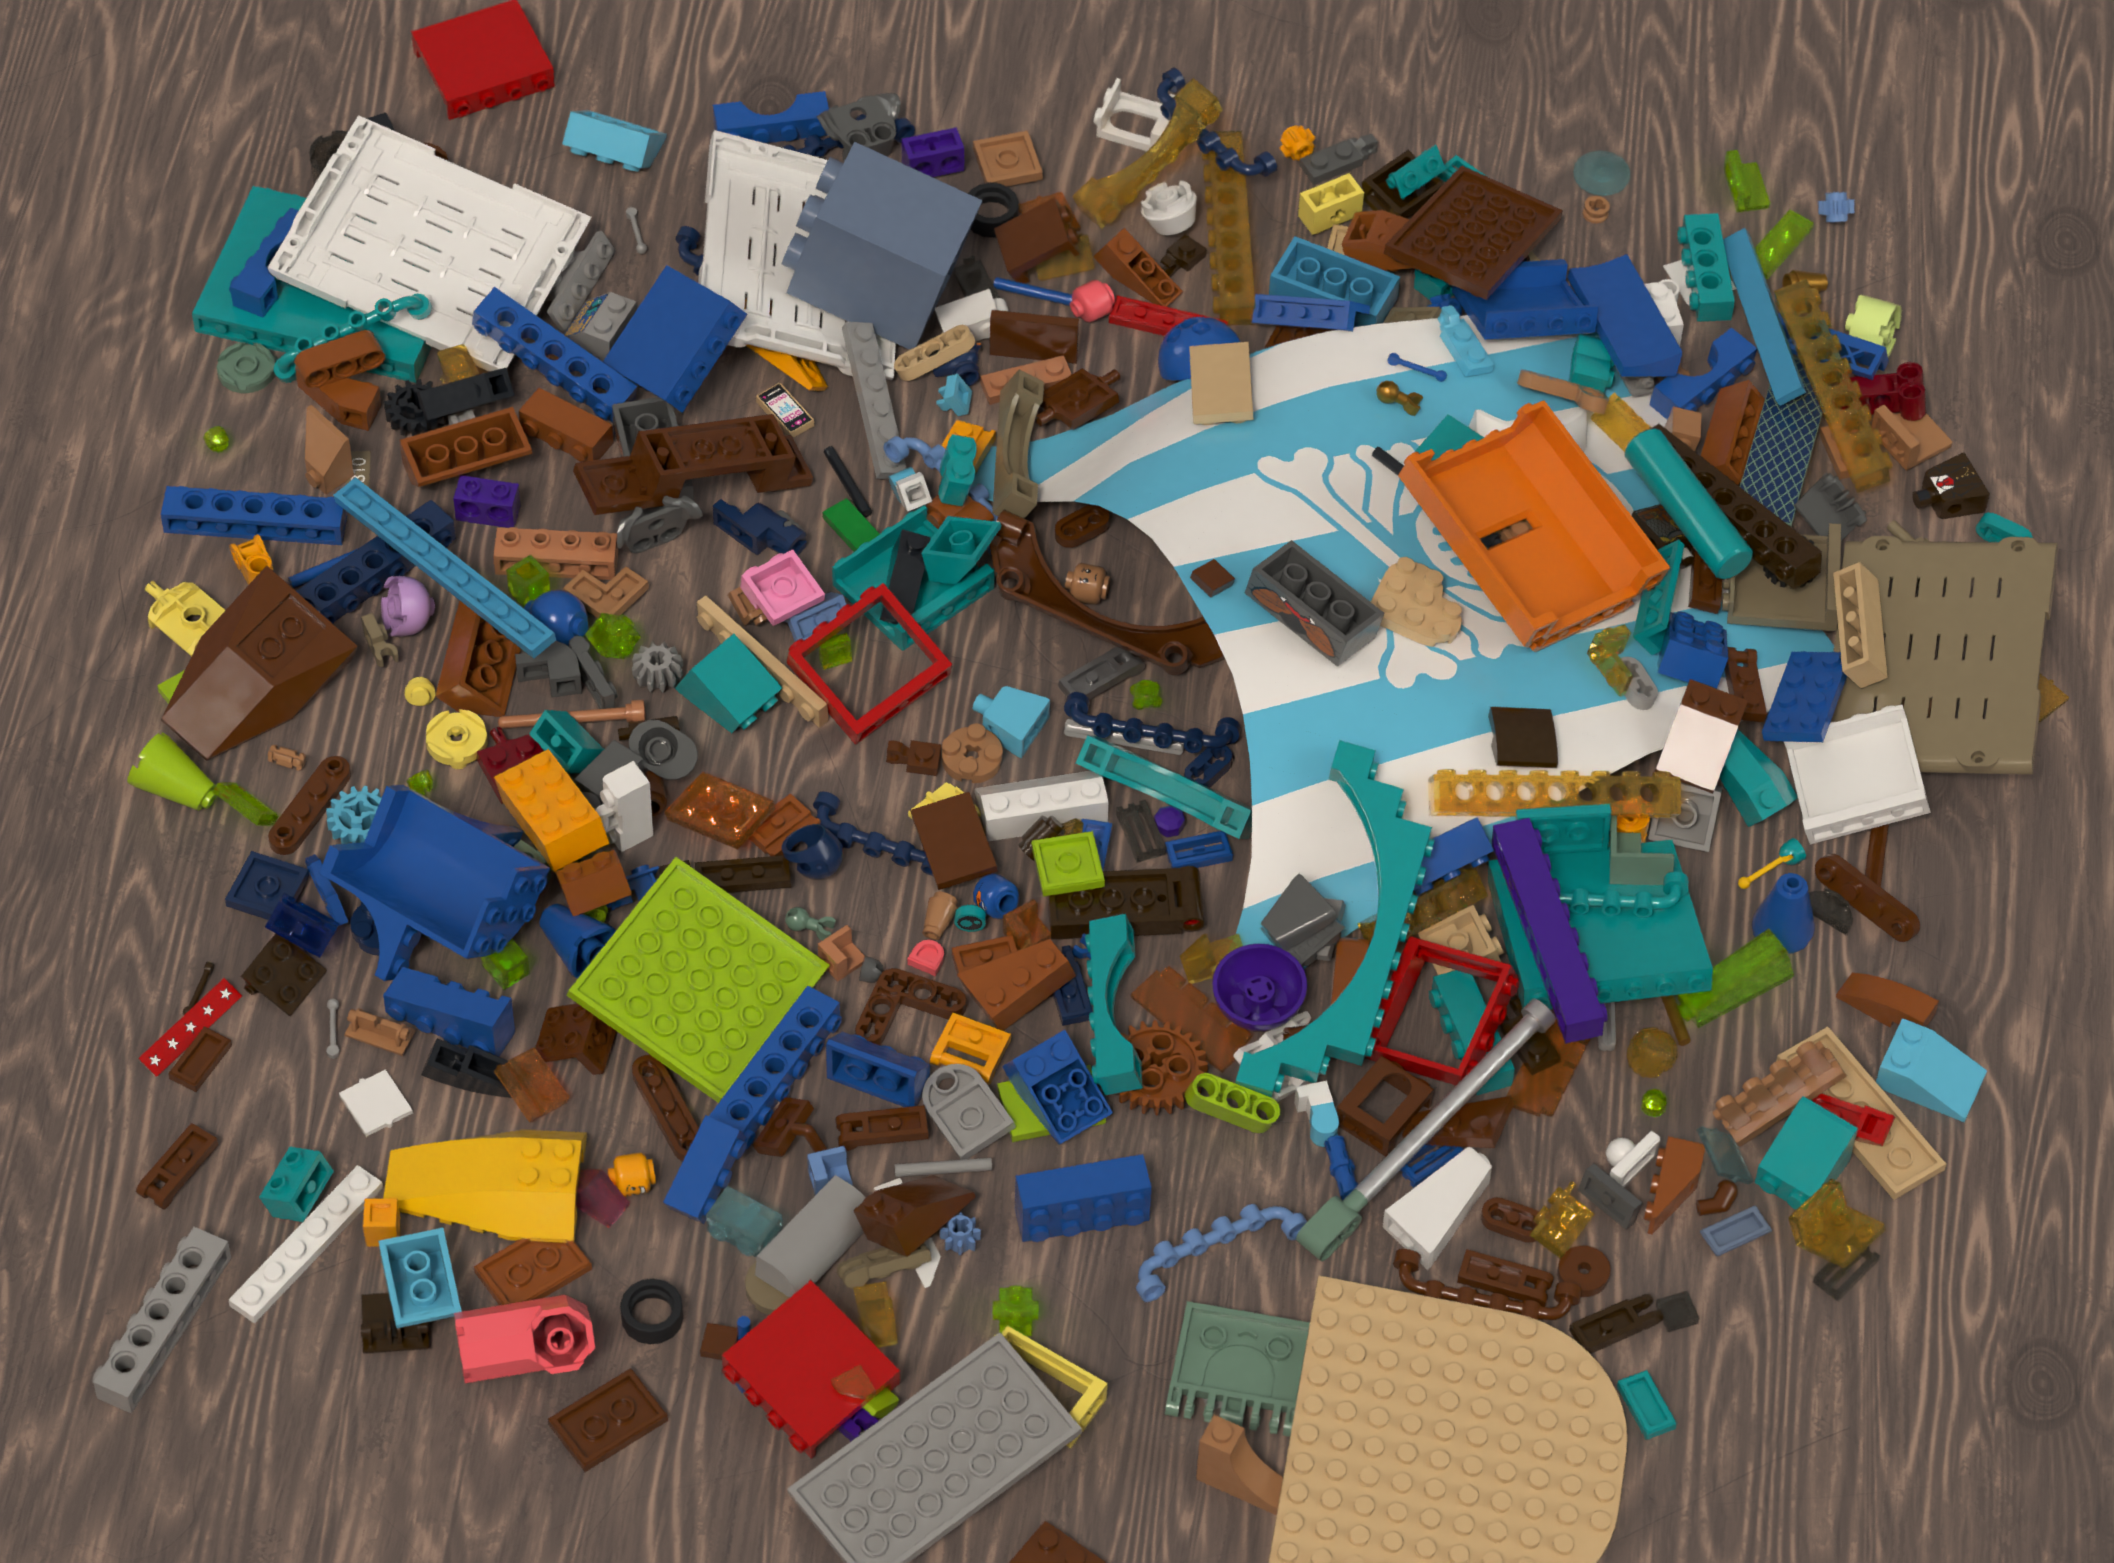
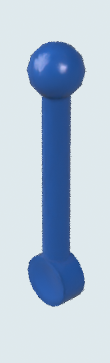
(1394, 359)

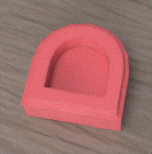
(927, 957)

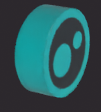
(970, 918)

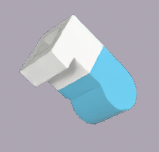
(908, 487)
(1320, 1108)

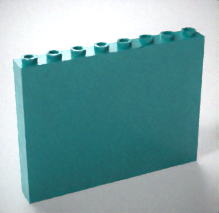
(295, 310)

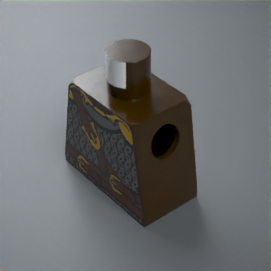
(1662, 530)

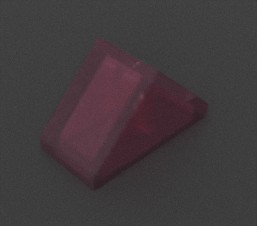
(599, 1197)

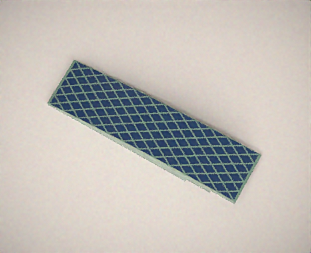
(1783, 450)

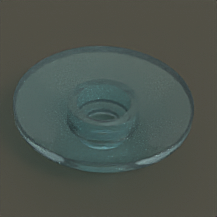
(1601, 173)

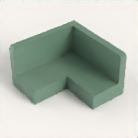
(1632, 866)

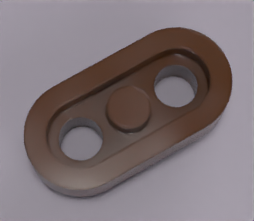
(1080, 526)
(1513, 1219)

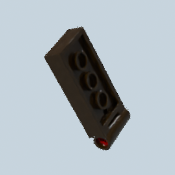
(1151, 898)

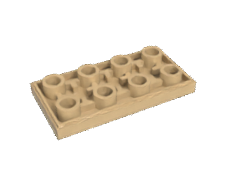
(1221, 383)

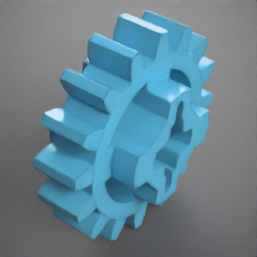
(352, 814)

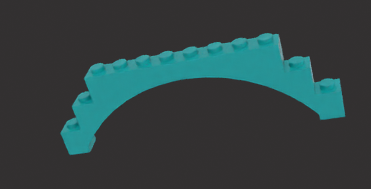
(1348, 1023)

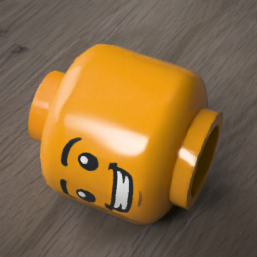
(632, 1174)

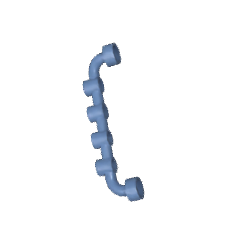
(898, 449)
(1151, 1287)

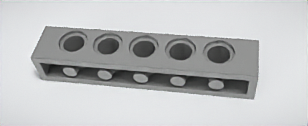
(128, 1388)

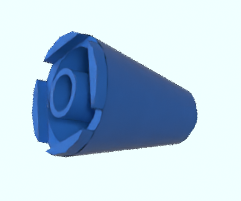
(1787, 913)
(574, 937)

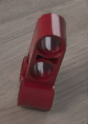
(1897, 391)

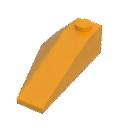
(799, 369)

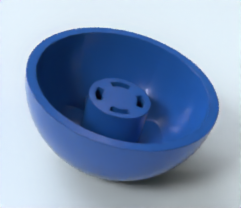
(1175, 350)

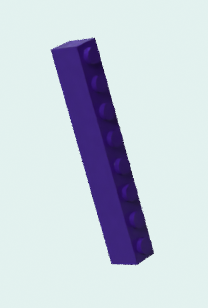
(1548, 930)

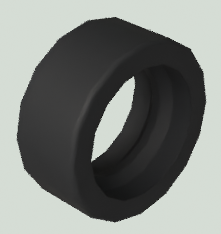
(996, 194)
(645, 1290)

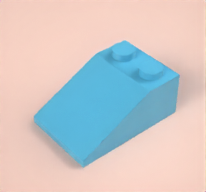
(1930, 1071)
(419, 1277)

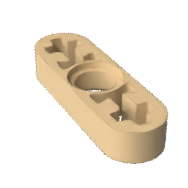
(951, 345)

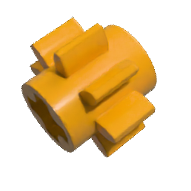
(1297, 142)

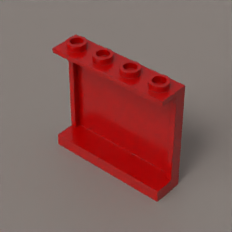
(484, 58)
(790, 1366)

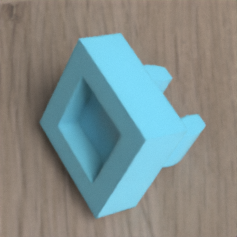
(955, 395)

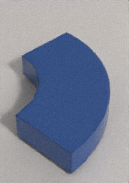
(326, 890)

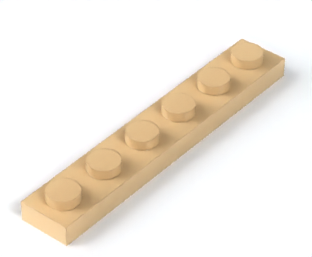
(793, 689)

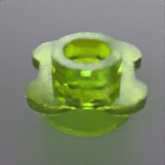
(1148, 688)

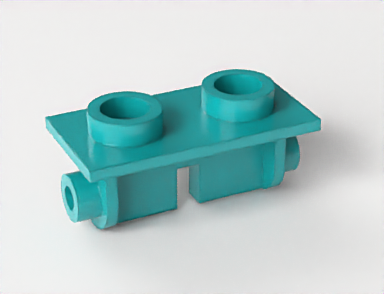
(1417, 172)

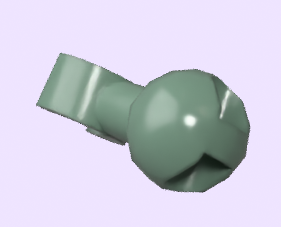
(798, 919)

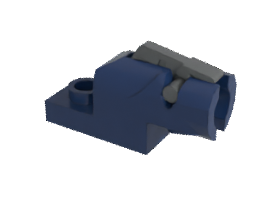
(760, 528)

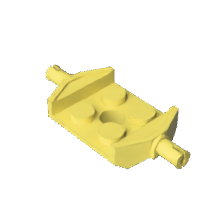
(173, 608)

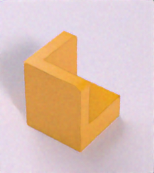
(380, 1220)

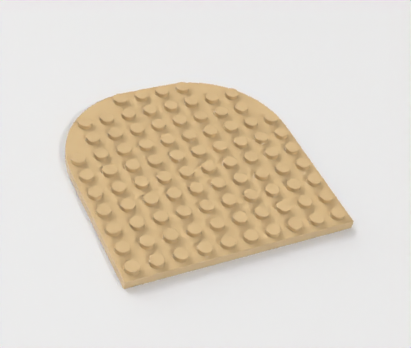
(1446, 1437)

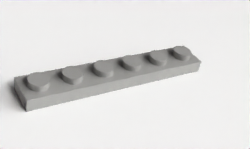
(872, 394)

